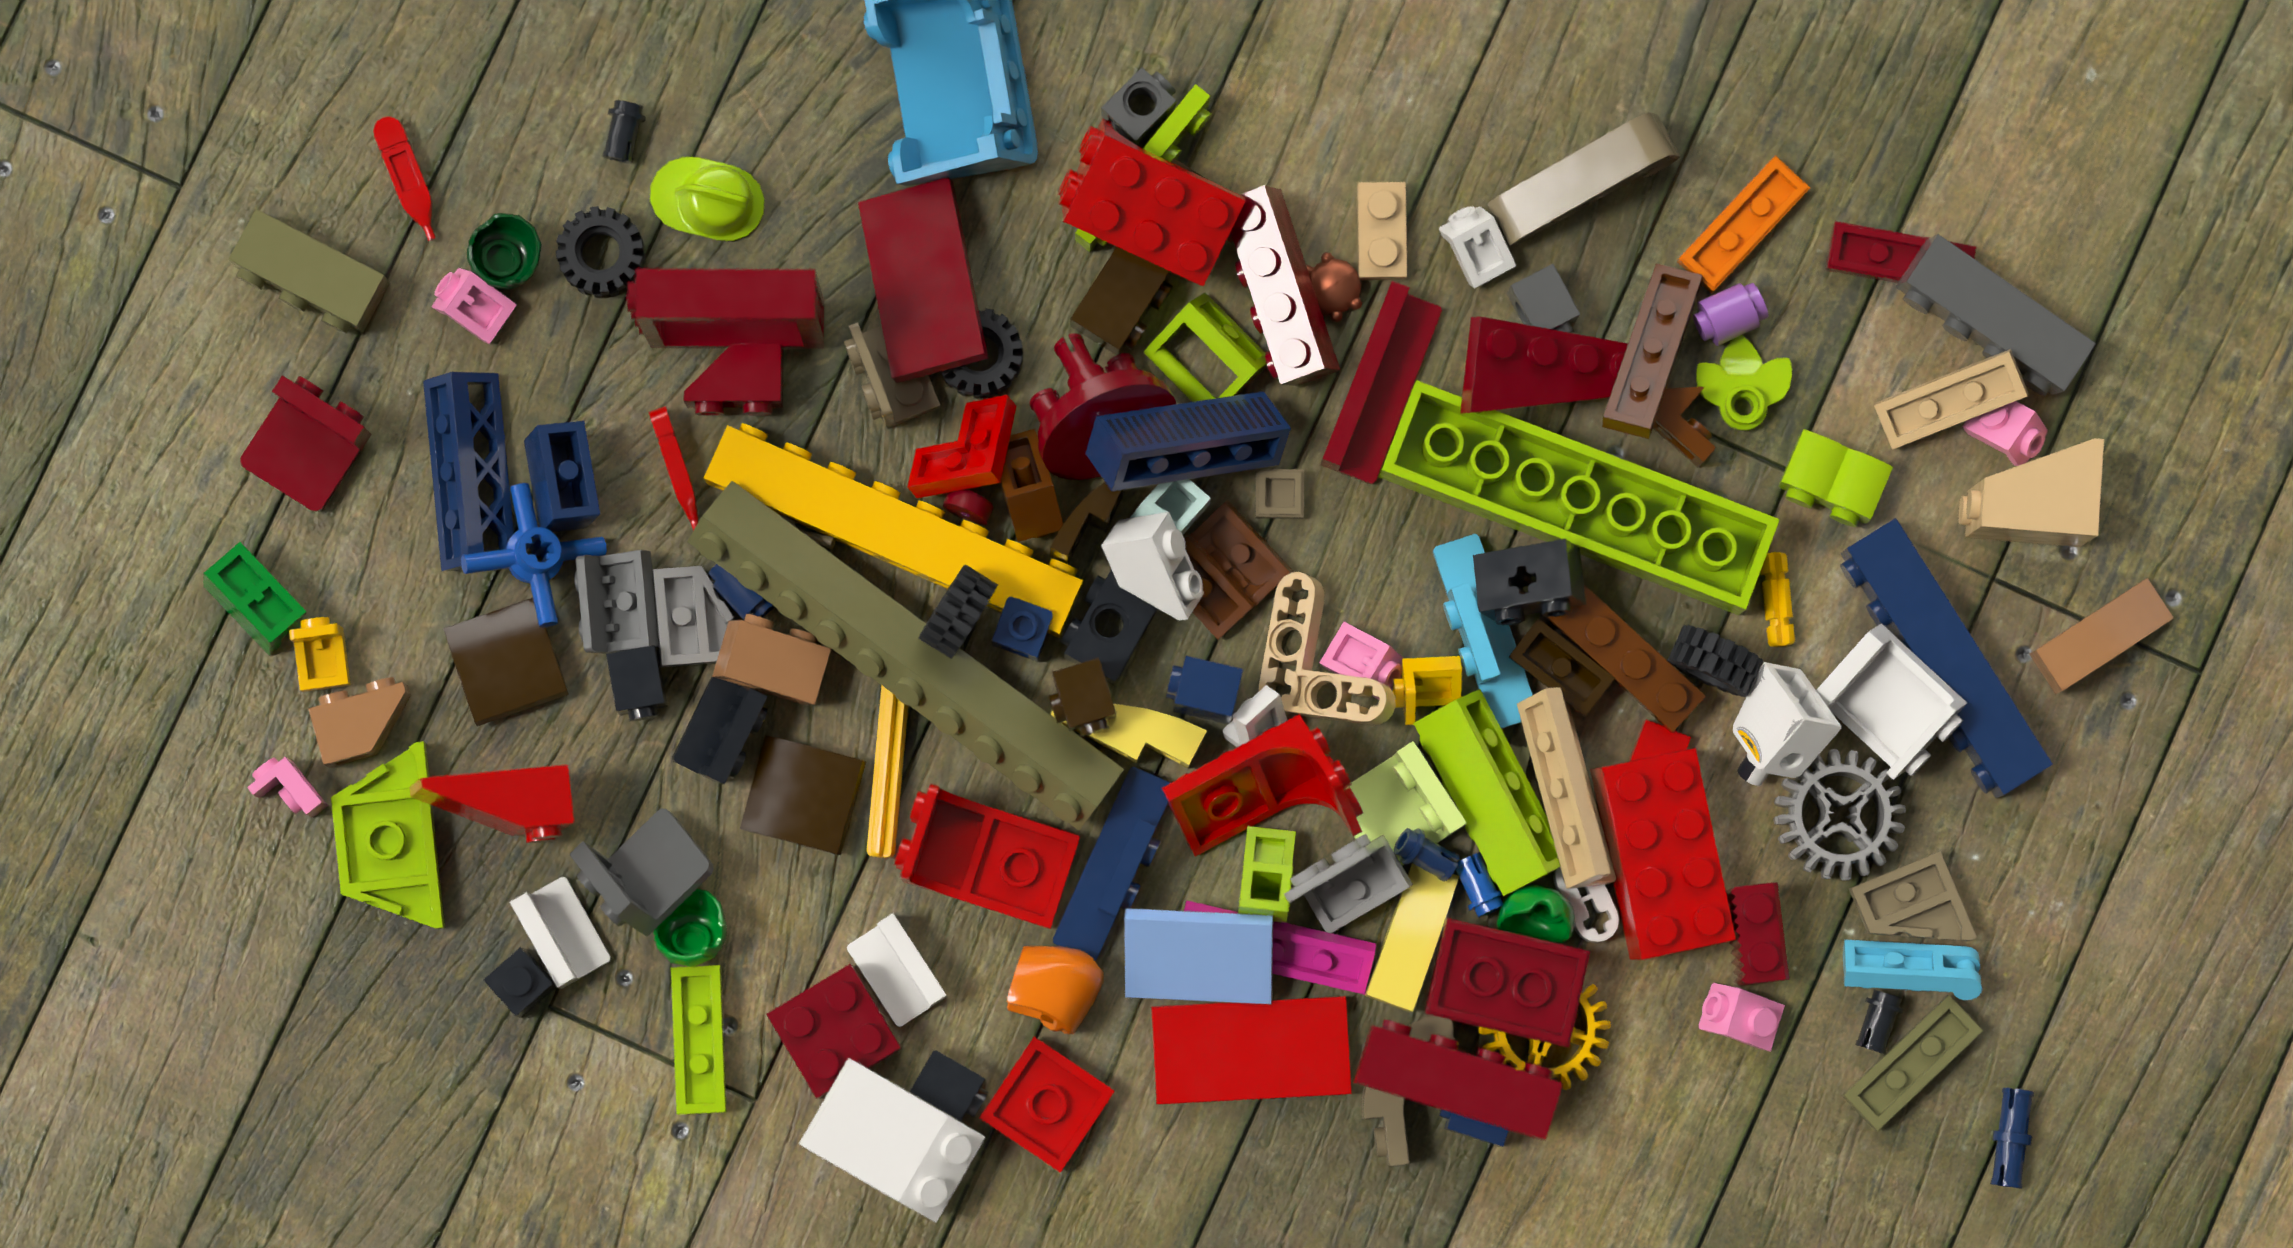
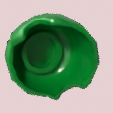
(1538, 914)
(693, 930)

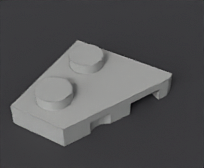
(688, 617)

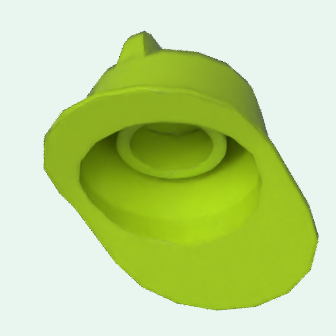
(707, 198)

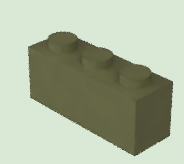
(308, 273)

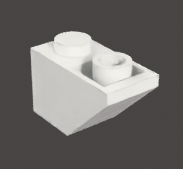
(1153, 563)

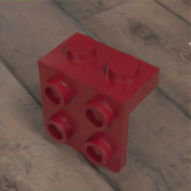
(305, 444)

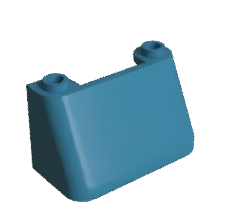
(956, 87)

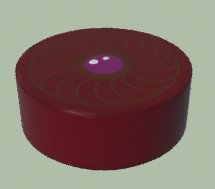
(969, 506)

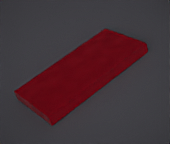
(922, 280)

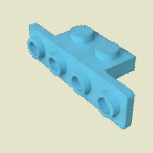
(1484, 641)

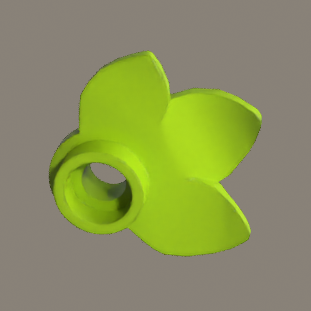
(1746, 378)

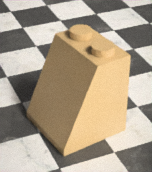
(2039, 501)

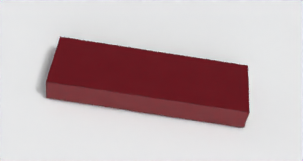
(1875, 251)

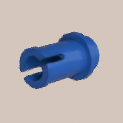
(1479, 886)

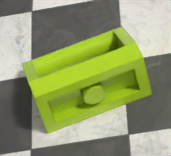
(1221, 336)

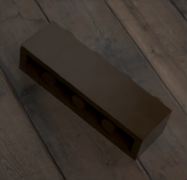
(1121, 298)

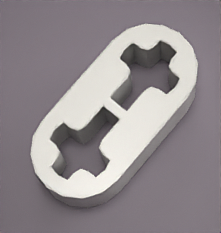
(1601, 902)

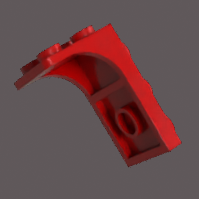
(1148, 204)
(1258, 780)
(986, 857)

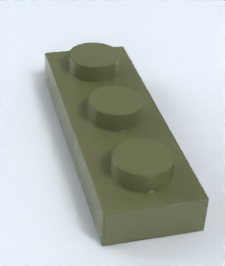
(1912, 1063)

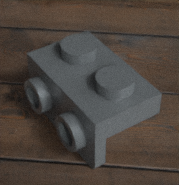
(616, 602)

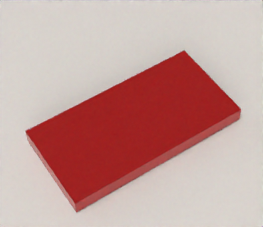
(1251, 1050)

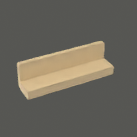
(1566, 789)

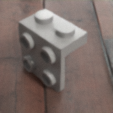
(1357, 882)

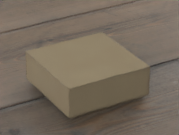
(1279, 494)

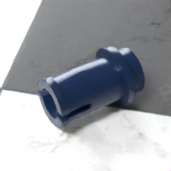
(1426, 854)

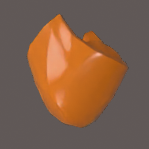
(1055, 986)

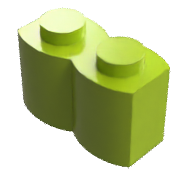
(1834, 477)

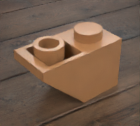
(358, 724)

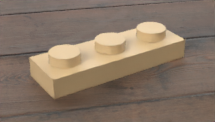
(1951, 399)

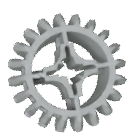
(1854, 830)

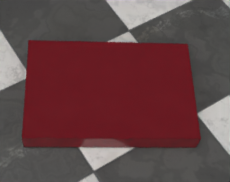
(1507, 982)

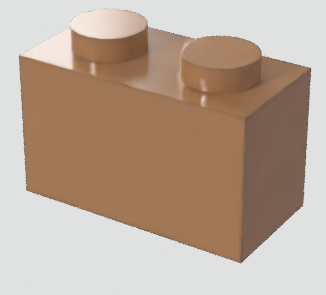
(771, 660)

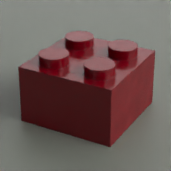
(830, 1025)

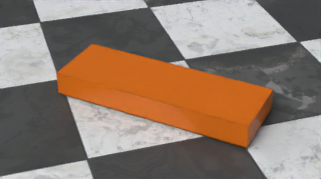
(1743, 224)

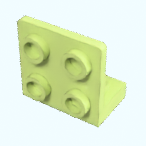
(1404, 796)

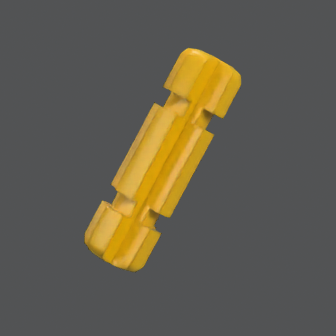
(1777, 600)

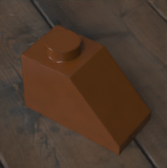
(1029, 489)

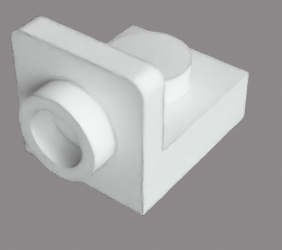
(1477, 245)
(1255, 717)

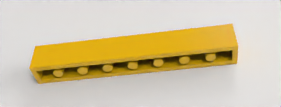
(886, 527)

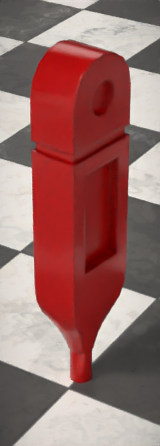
(405, 172)
(675, 463)

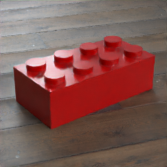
(1663, 854)

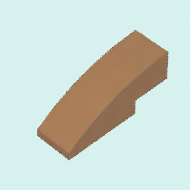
(2101, 636)

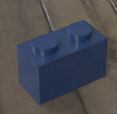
(562, 476)
(1204, 689)

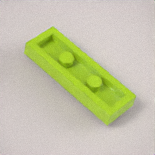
(698, 1040)

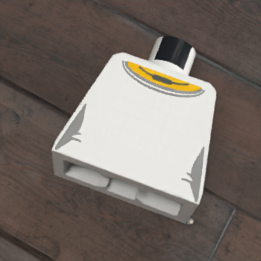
(1782, 724)

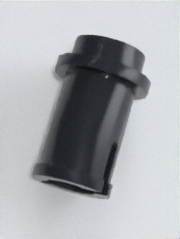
(623, 131)
(1879, 1021)

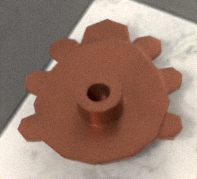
(1335, 286)

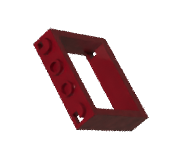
(727, 307)

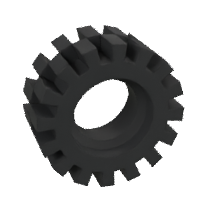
(595, 223)
(1002, 372)
(958, 611)
(1715, 660)

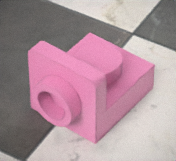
(472, 304)
(1362, 656)
(297, 790)

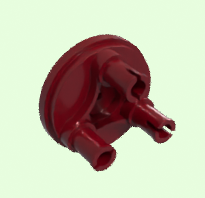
(1069, 420)

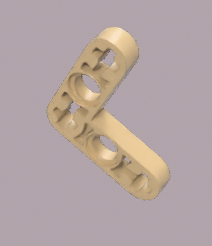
(1303, 680)

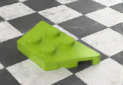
(390, 841)

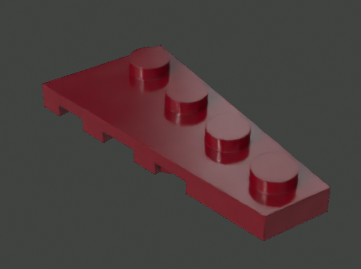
(1535, 366)

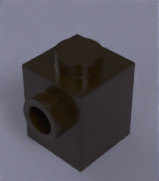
(1082, 697)

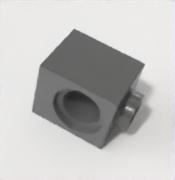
(1133, 126)
(1544, 301)

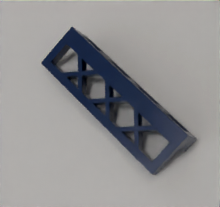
(460, 469)

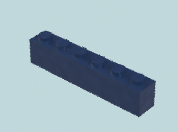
(1922, 618)

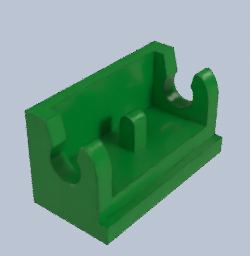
(253, 597)

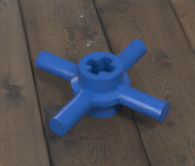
(526, 566)

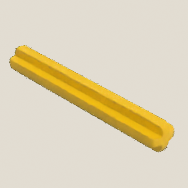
(887, 776)

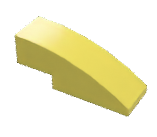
(1142, 727)
(1411, 939)

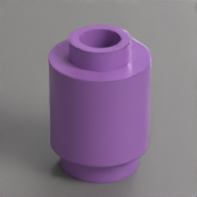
(1730, 313)

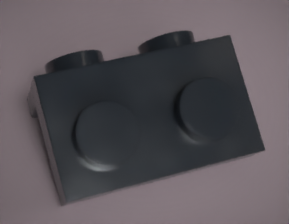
(720, 729)

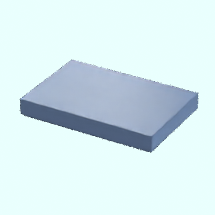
(1198, 956)

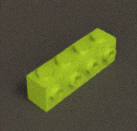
(1490, 791)

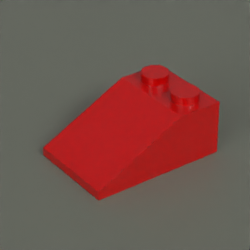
(512, 801)

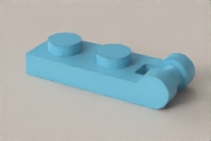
(1912, 967)

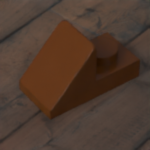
(1687, 437)

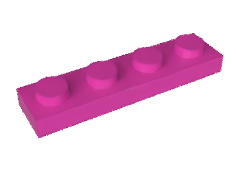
(1314, 954)

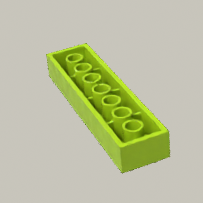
(1580, 494)

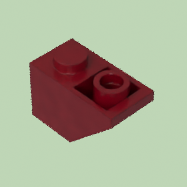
(740, 377)

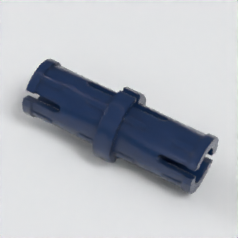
(2012, 1137)

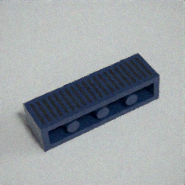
(1187, 440)

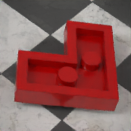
(973, 459)

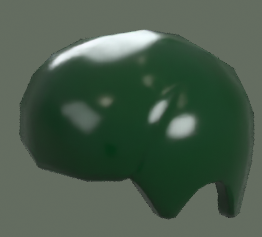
(504, 251)

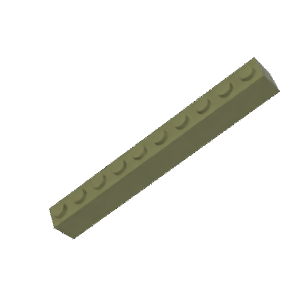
(884, 644)

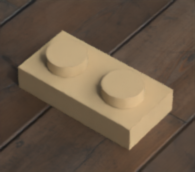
(1381, 230)

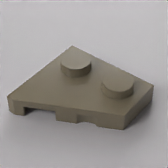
(1914, 903)

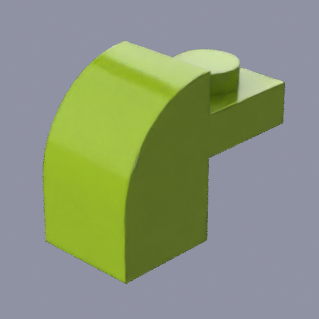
(1267, 872)

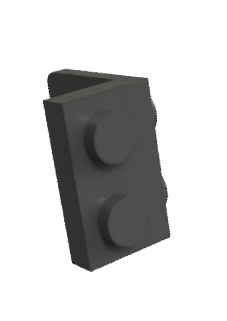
(646, 874)

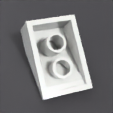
(892, 1140)

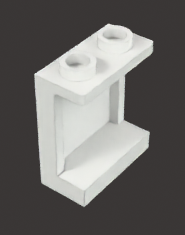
(1892, 701)

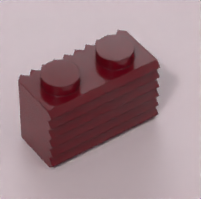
(1758, 934)

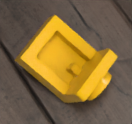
(320, 655)
(1427, 683)

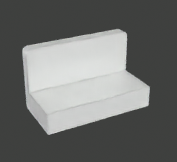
(561, 932)
(896, 971)

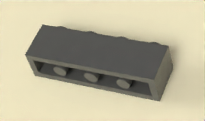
(1994, 315)

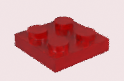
(1047, 1104)

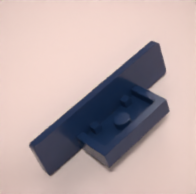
(1113, 863)

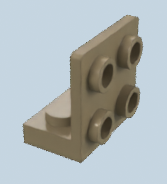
(884, 396)

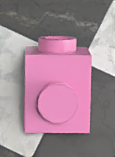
(2011, 430)
(1741, 1016)

